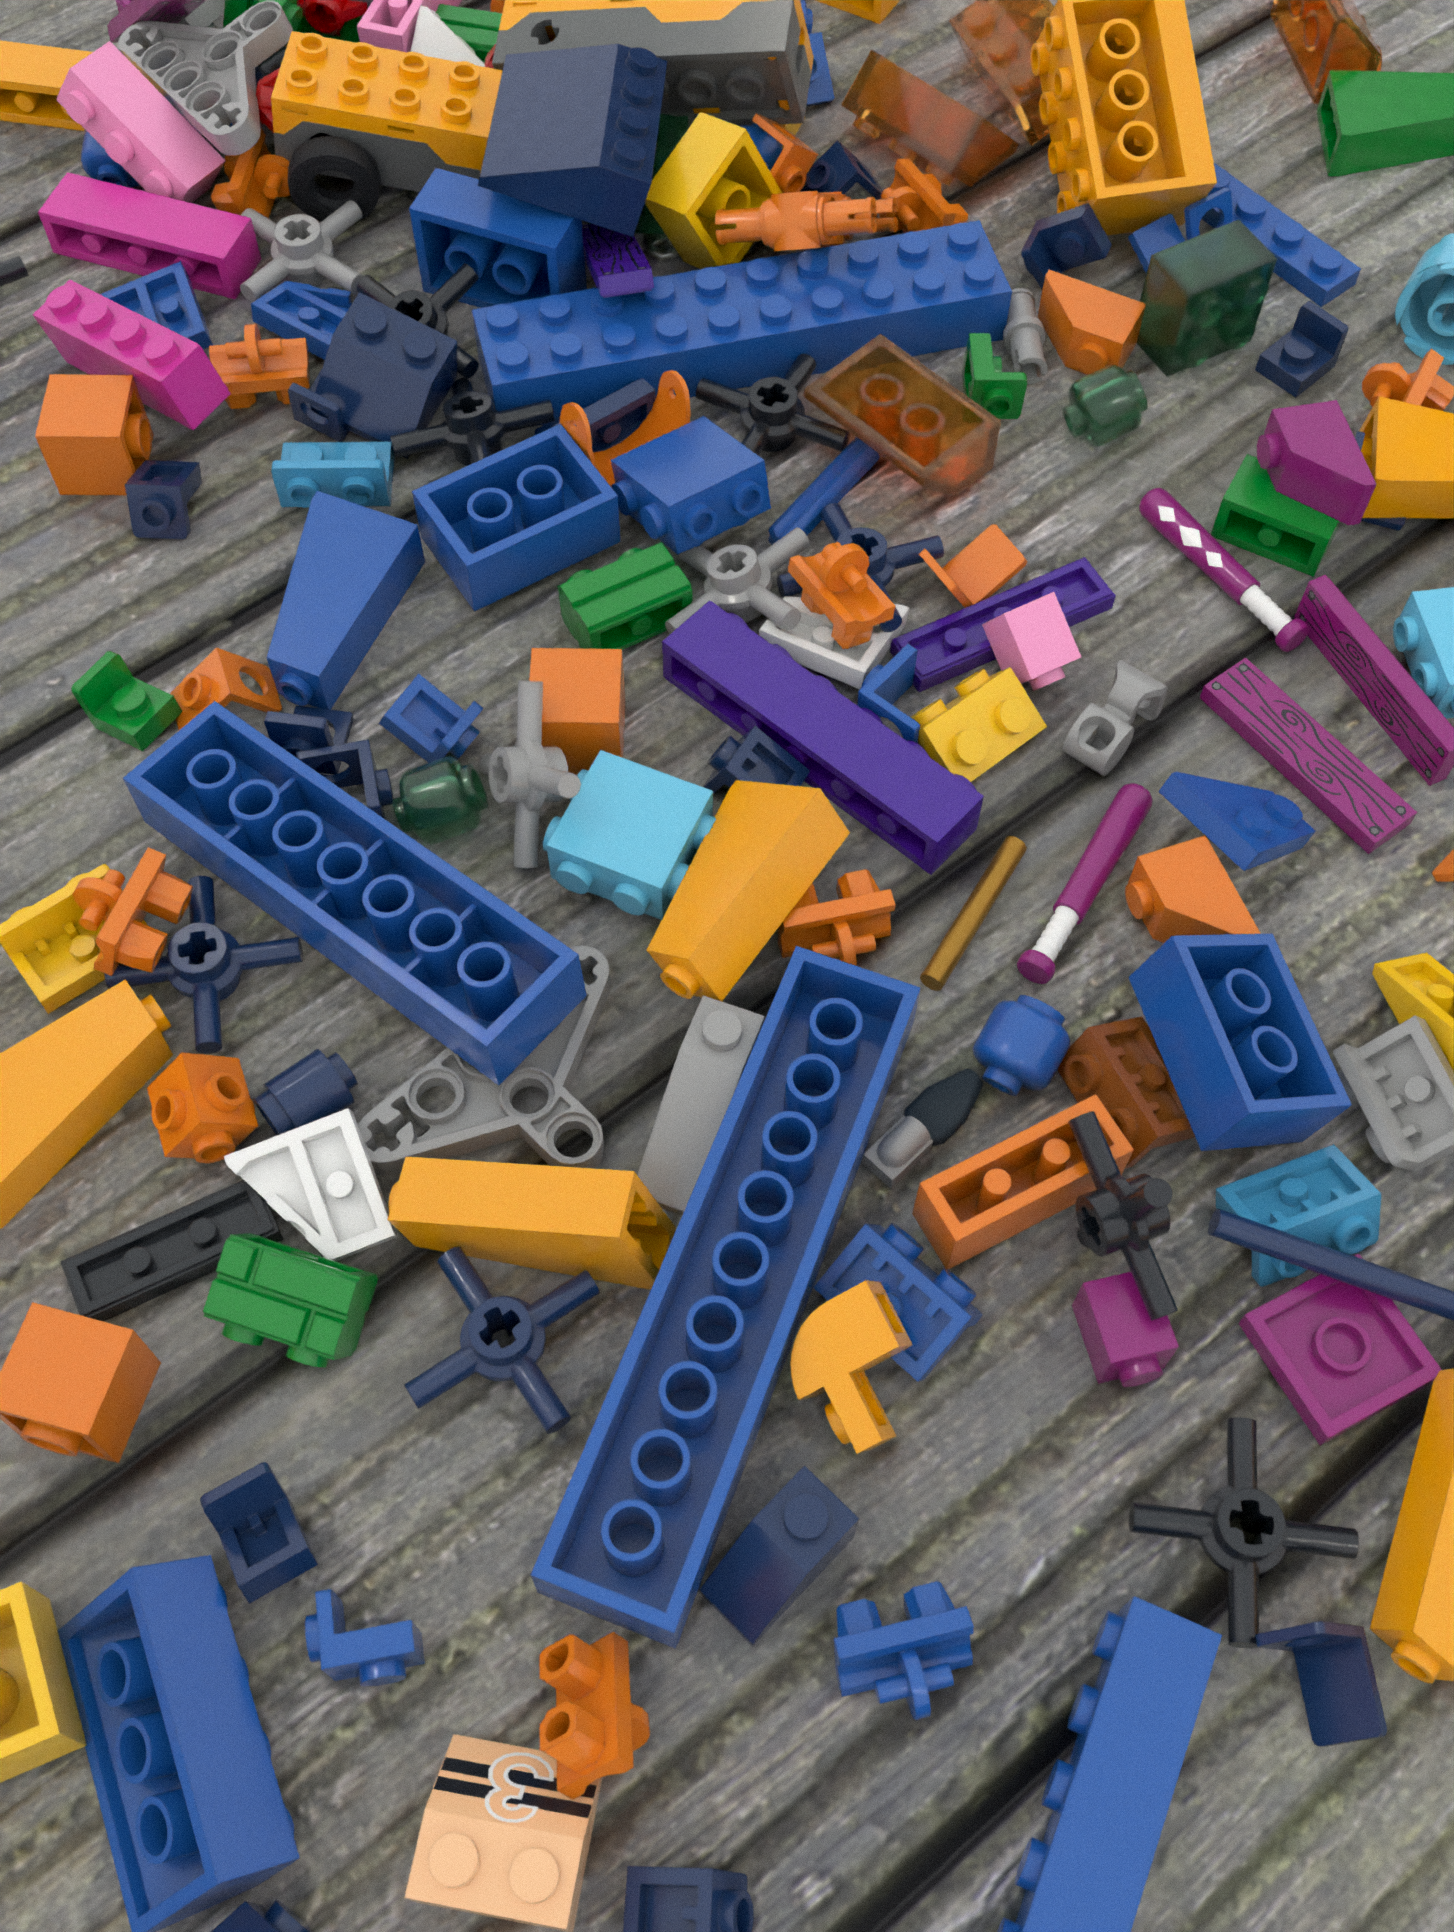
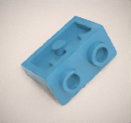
(342, 469)
(1311, 1198)

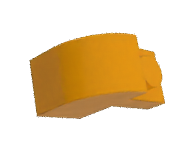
(835, 1350)

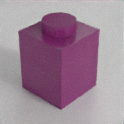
(1120, 1332)

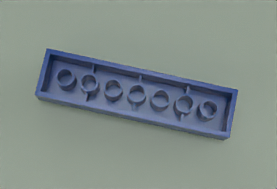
(359, 891)

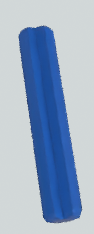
(825, 489)

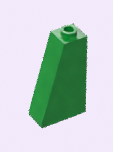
(1385, 119)

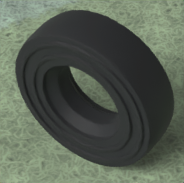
(332, 155)

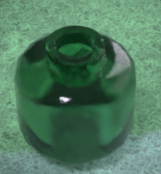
(1105, 405)
(440, 800)

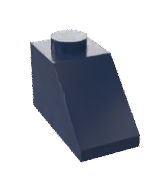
(779, 1555)

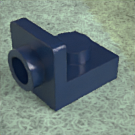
(1064, 242)
(1304, 351)
(160, 496)
(753, 759)
(686, 1900)

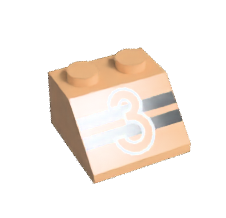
(503, 1836)

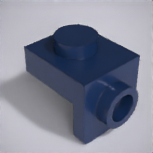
(258, 1531)

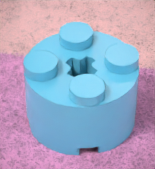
(1428, 303)

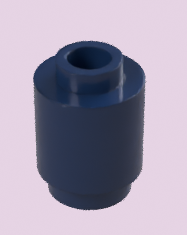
(306, 1092)

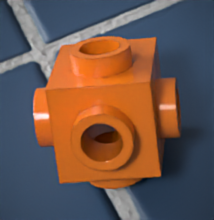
(202, 1107)

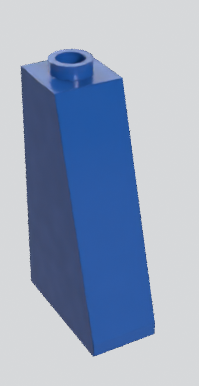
(339, 596)

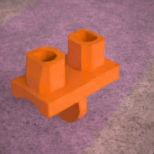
(254, 181)
(920, 200)
(260, 366)
(1417, 388)
(842, 590)
(842, 925)
(124, 935)
(593, 1718)

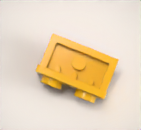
(980, 724)
(52, 946)

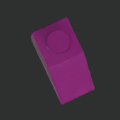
(1317, 460)

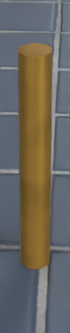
(973, 913)

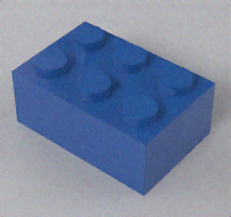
(508, 242)
(517, 516)
(1238, 1041)

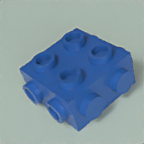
(691, 484)

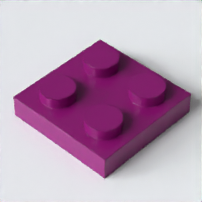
(1338, 1353)

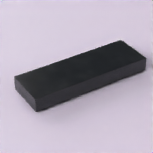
(165, 1252)

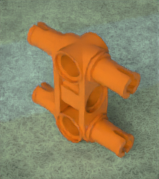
(806, 220)

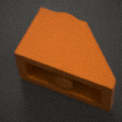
(1088, 323)
(1186, 893)

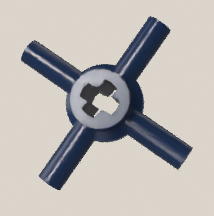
(881, 559)
(208, 964)
(486, 1357)

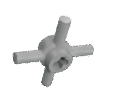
(302, 250)
(742, 580)
(528, 774)

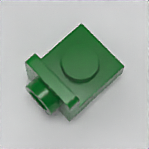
(986, 383)
(123, 703)

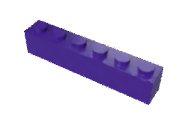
(847, 748)

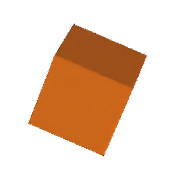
(93, 432)
(581, 702)
(75, 1383)

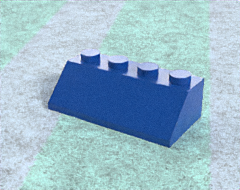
(175, 1743)

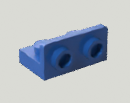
(929, 1305)

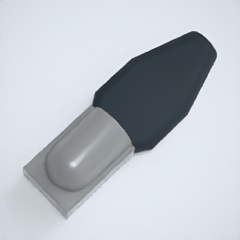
(925, 1123)

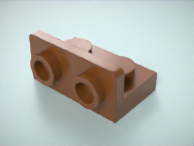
(1131, 1081)

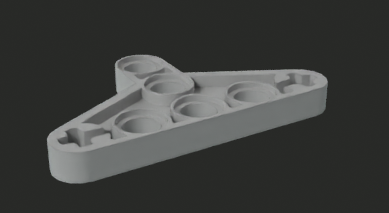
(211, 70)
(483, 1110)

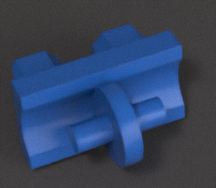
(904, 1656)

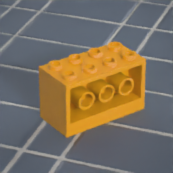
(1123, 110)

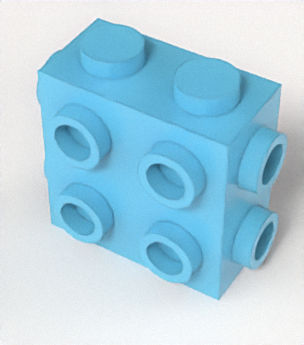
(1427, 641)
(628, 834)

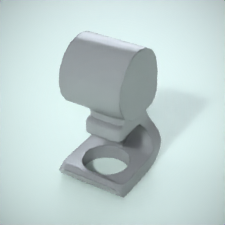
(1105, 732)

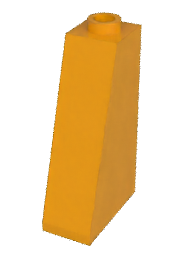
(1410, 460)
(743, 884)
(70, 1083)
(535, 1217)
(1418, 1581)

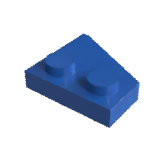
(167, 300)
(302, 312)
(1239, 819)

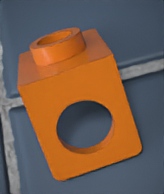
(794, 160)
(979, 567)
(219, 681)

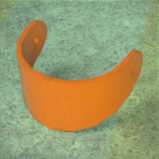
(666, 415)

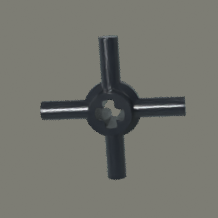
(429, 310)
(773, 411)
(472, 425)
(1123, 1215)
(1226, 1544)

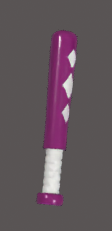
(1219, 565)
(1090, 874)

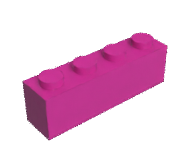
(149, 232)
(113, 340)

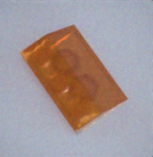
(1325, 38)
(998, 47)
(925, 123)
(909, 416)

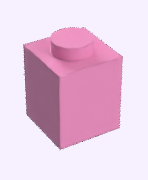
(1033, 641)

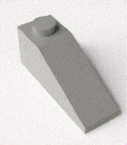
(697, 1099)

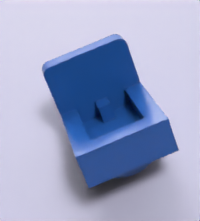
(431, 721)
(372, 1654)

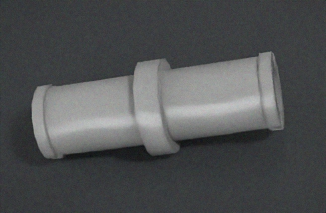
(1025, 336)

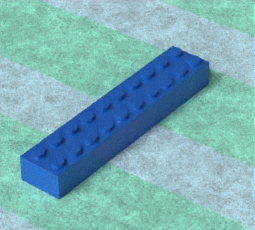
(747, 318)
(727, 1302)

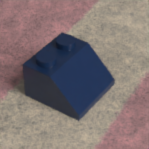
(386, 371)

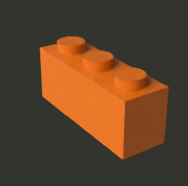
(1011, 1185)

